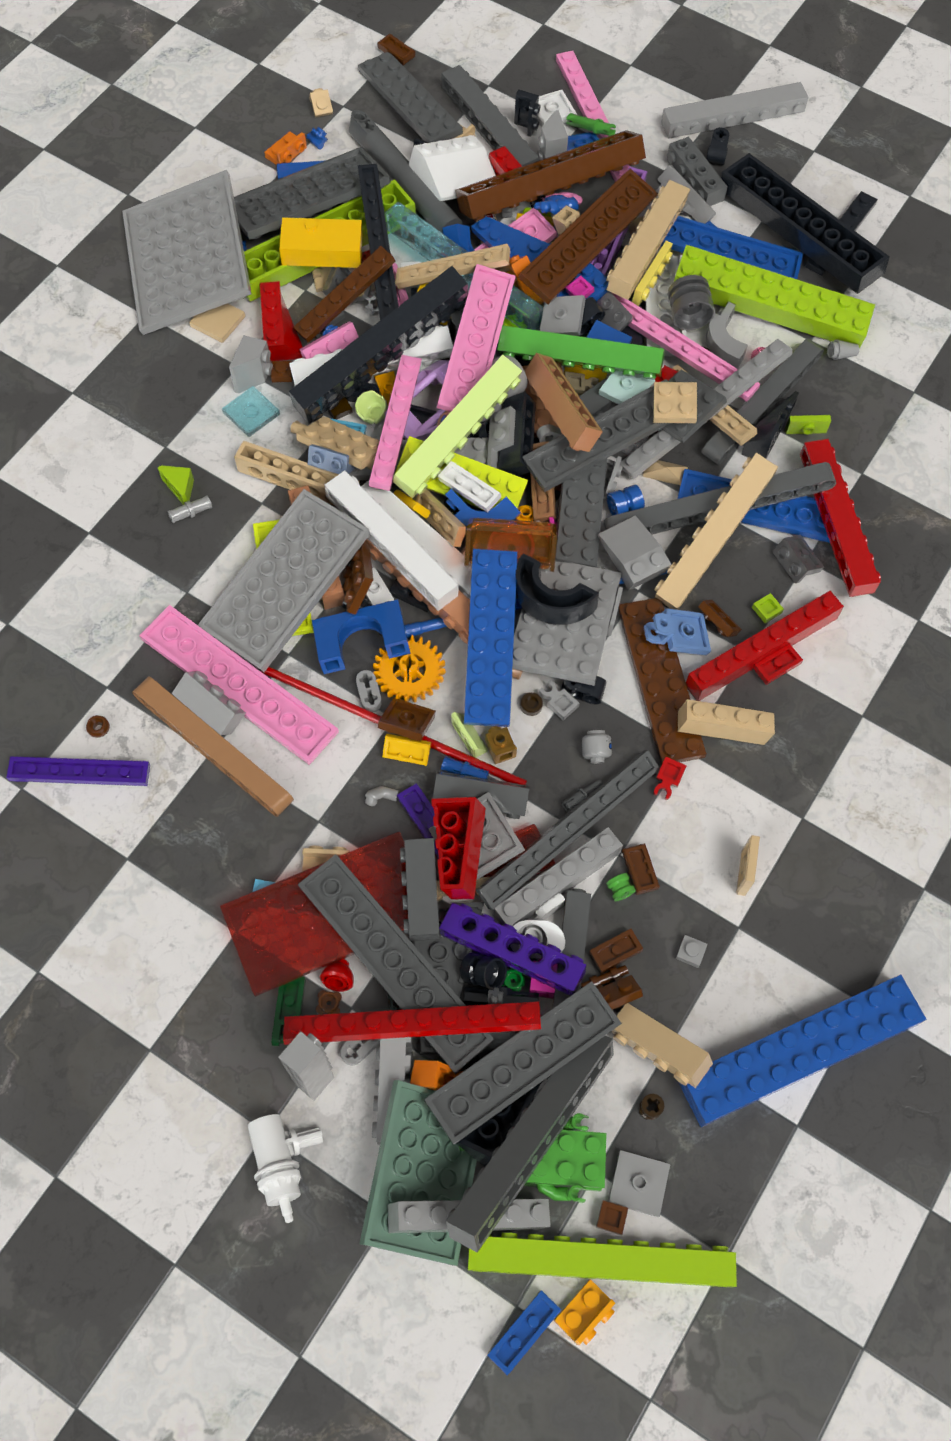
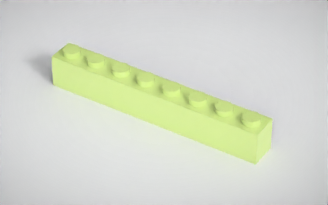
(457, 426)

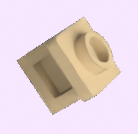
(321, 102)

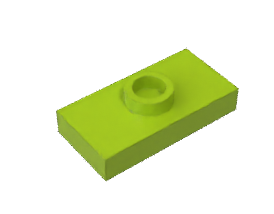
(808, 424)

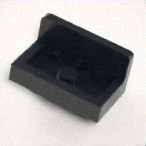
(527, 111)

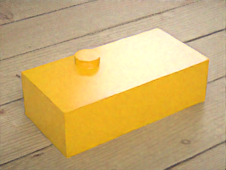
(321, 242)

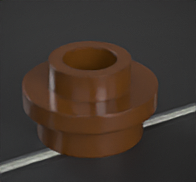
(95, 721)

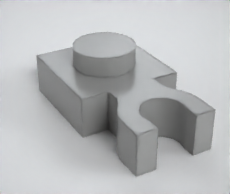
(560, 702)

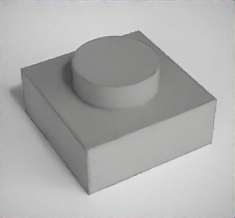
(691, 951)

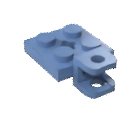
(670, 627)

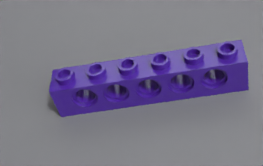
(566, 981)

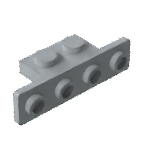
(695, 204)
(500, 433)

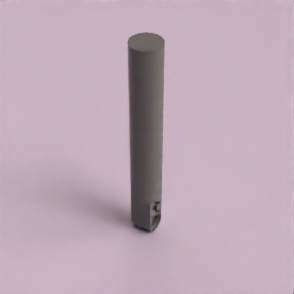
(396, 165)

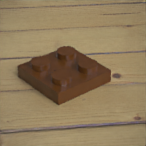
(406, 719)

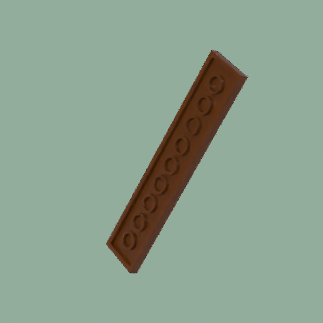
(588, 236)

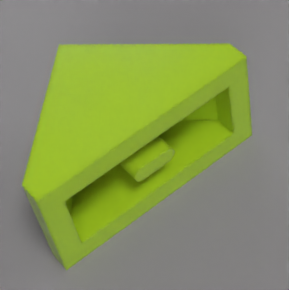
(178, 480)

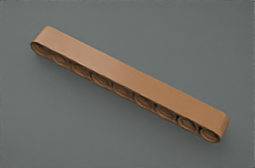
(213, 746)

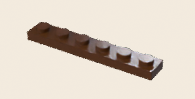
(344, 294)

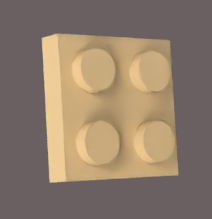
(675, 402)

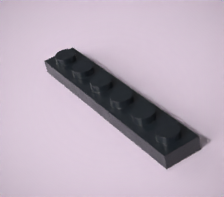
(853, 218)

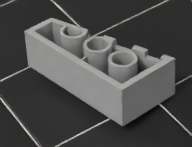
(394, 1064)

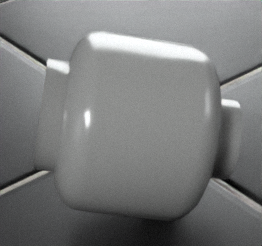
(596, 746)

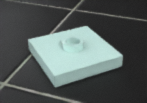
(621, 387)

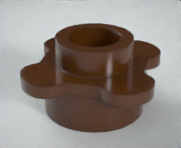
(324, 997)

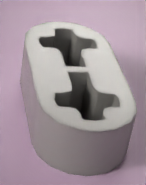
(548, 433)
(364, 692)
(362, 1052)

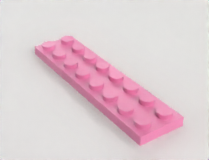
(476, 334)

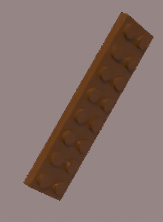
(660, 683)

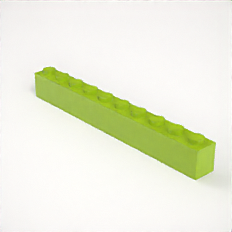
(606, 1261)

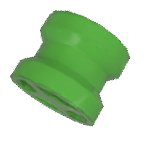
(621, 887)

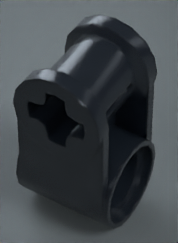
(718, 147)
(585, 692)

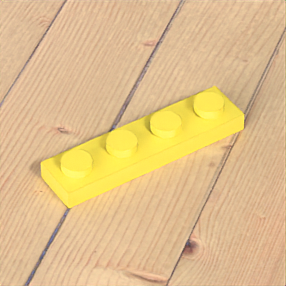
(650, 278)

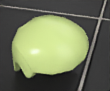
(371, 407)

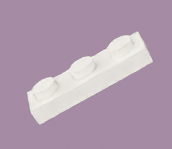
(469, 486)

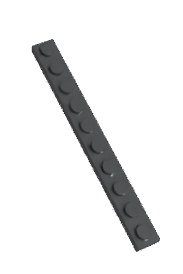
(567, 830)

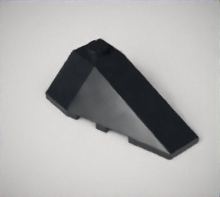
(769, 429)

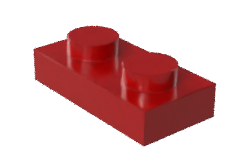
(777, 664)

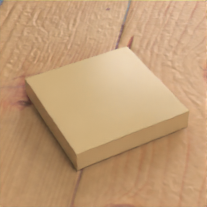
(218, 322)
(748, 865)

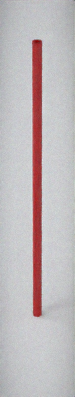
(359, 711)

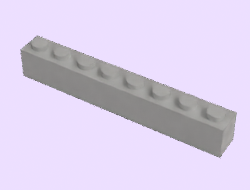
(734, 110)

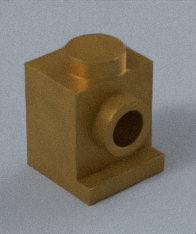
(500, 751)

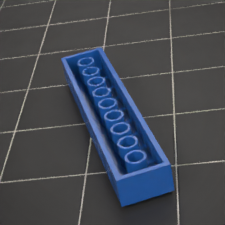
(803, 1049)

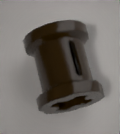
(649, 1099)

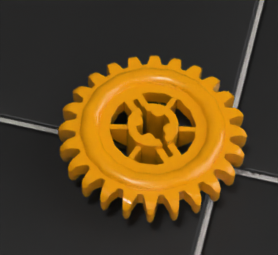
(407, 689)

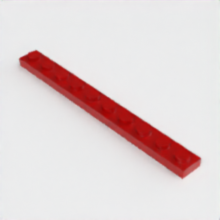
(415, 1022)

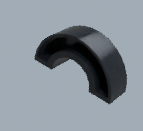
(551, 605)

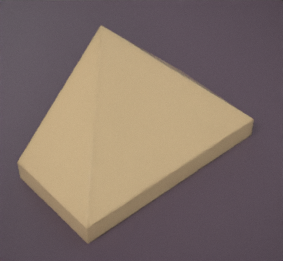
(665, 472)

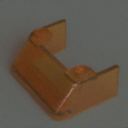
(525, 537)

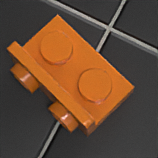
(286, 148)

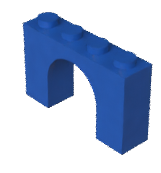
(333, 630)

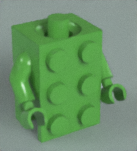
(572, 1163)

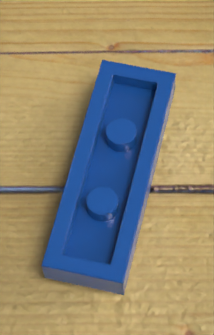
(524, 1332)

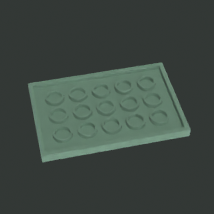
(415, 1165)

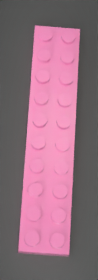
(260, 697)

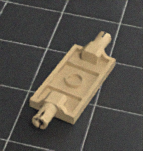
(340, 438)

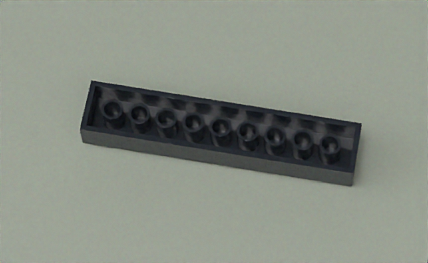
(804, 223)
(380, 345)

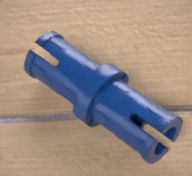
(458, 767)

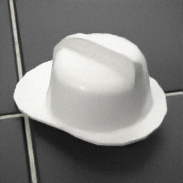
(543, 930)

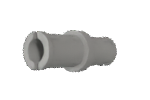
(189, 509)

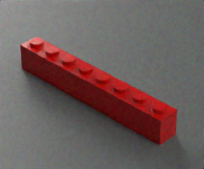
(842, 524)
(745, 655)

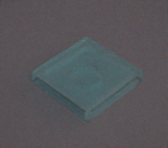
(251, 411)

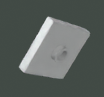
(563, 315)
(639, 1183)

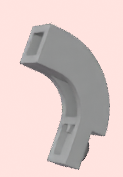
(720, 341)

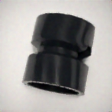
(483, 970)

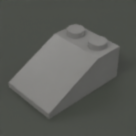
(634, 552)

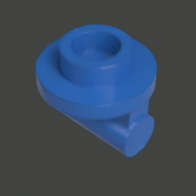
(317, 137)

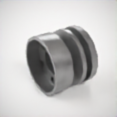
(691, 302)

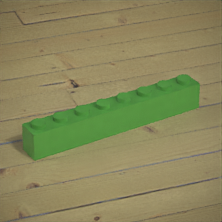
(582, 351)

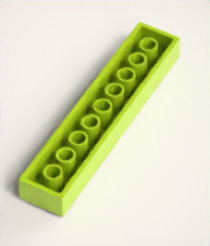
(264, 260)
(779, 297)

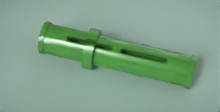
(596, 126)

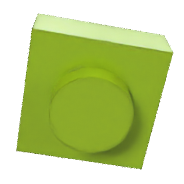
(767, 608)

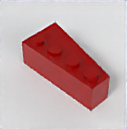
(458, 841)

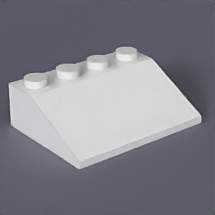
(451, 165)

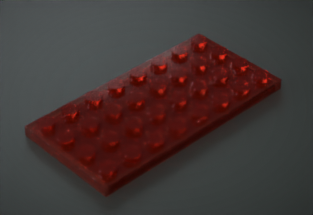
(287, 937)

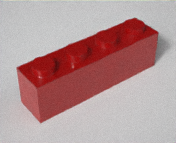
(278, 325)

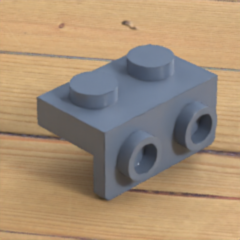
(329, 460)

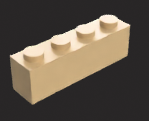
(726, 722)
(662, 1046)

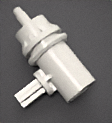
(273, 1153)

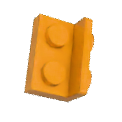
(584, 1313)

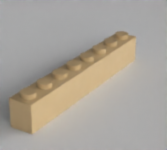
(648, 239)
(716, 532)

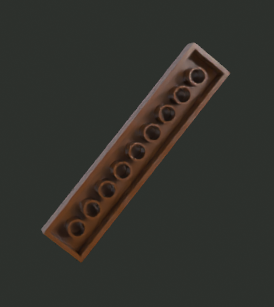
(550, 174)

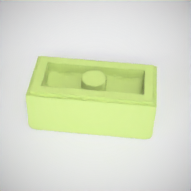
(468, 735)

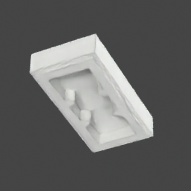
(378, 592)

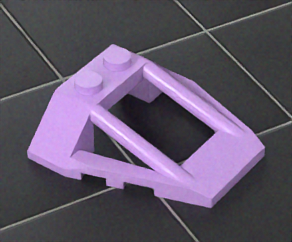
(432, 374)

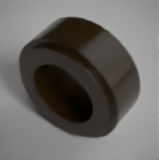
(531, 704)

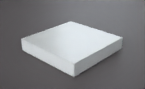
(553, 102)

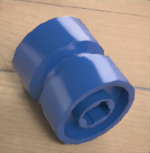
(625, 501)

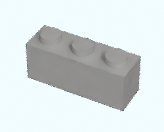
(209, 702)

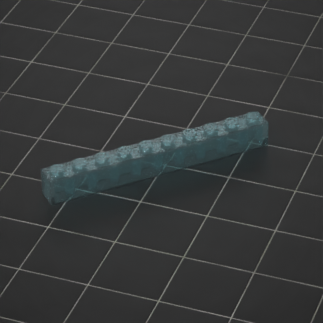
(434, 245)

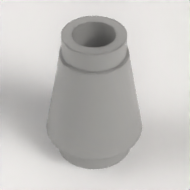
(842, 349)

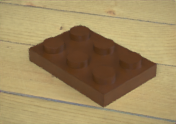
(358, 578)

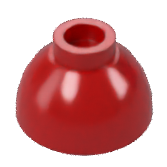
(338, 976)

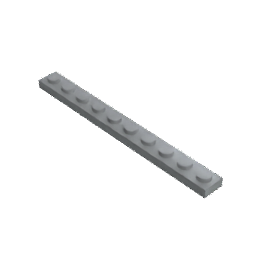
(731, 388)

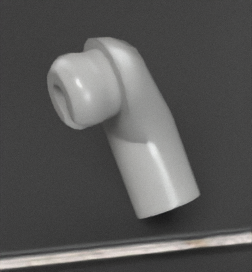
(380, 792)

